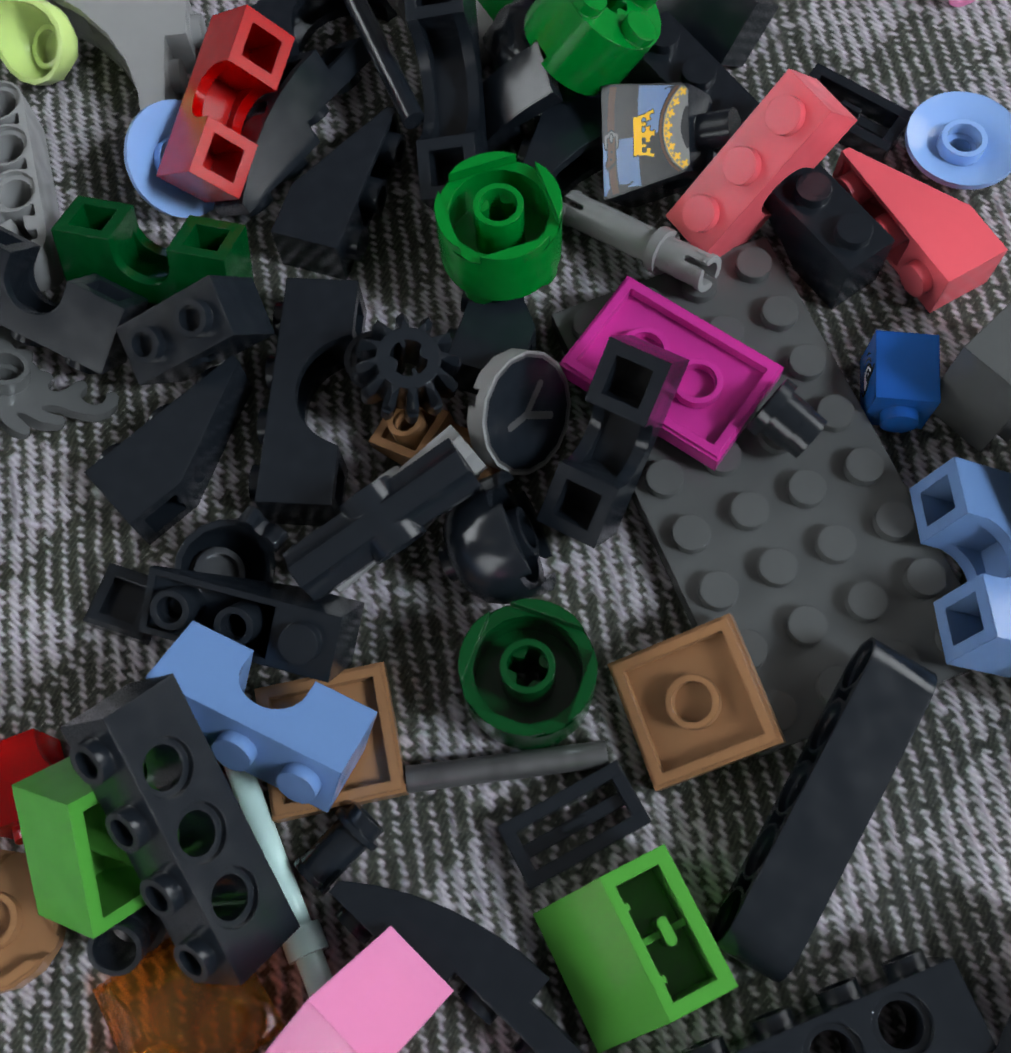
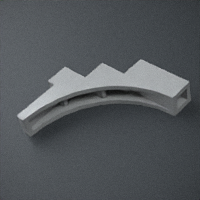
(146, 38)

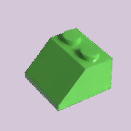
(71, 859)

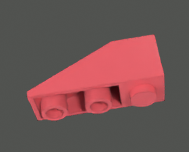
(939, 240)

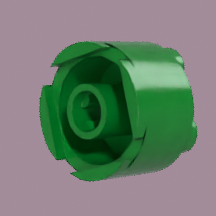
(592, 39)
(499, 227)

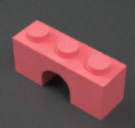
(783, 134)

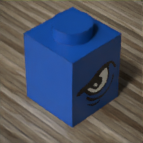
(900, 380)

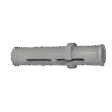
(656, 248)

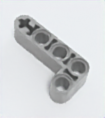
(27, 183)

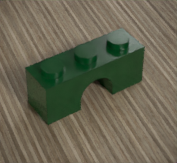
(107, 241)

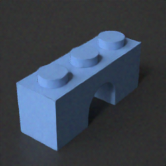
(968, 516)
(296, 748)

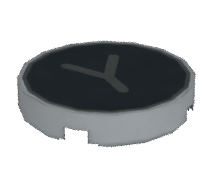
(519, 411)

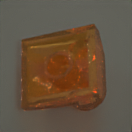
(166, 1012)

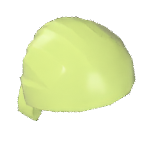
(36, 41)

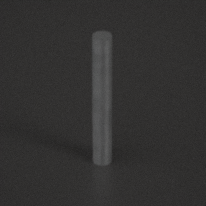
(506, 766)

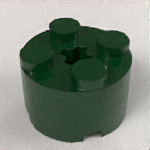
(508, 642)

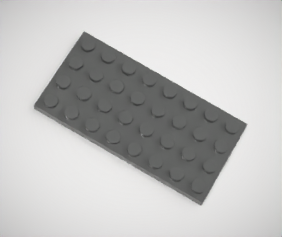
(792, 547)

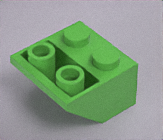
(634, 950)

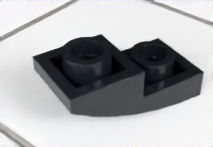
(516, 95)

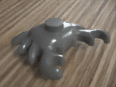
(28, 396)

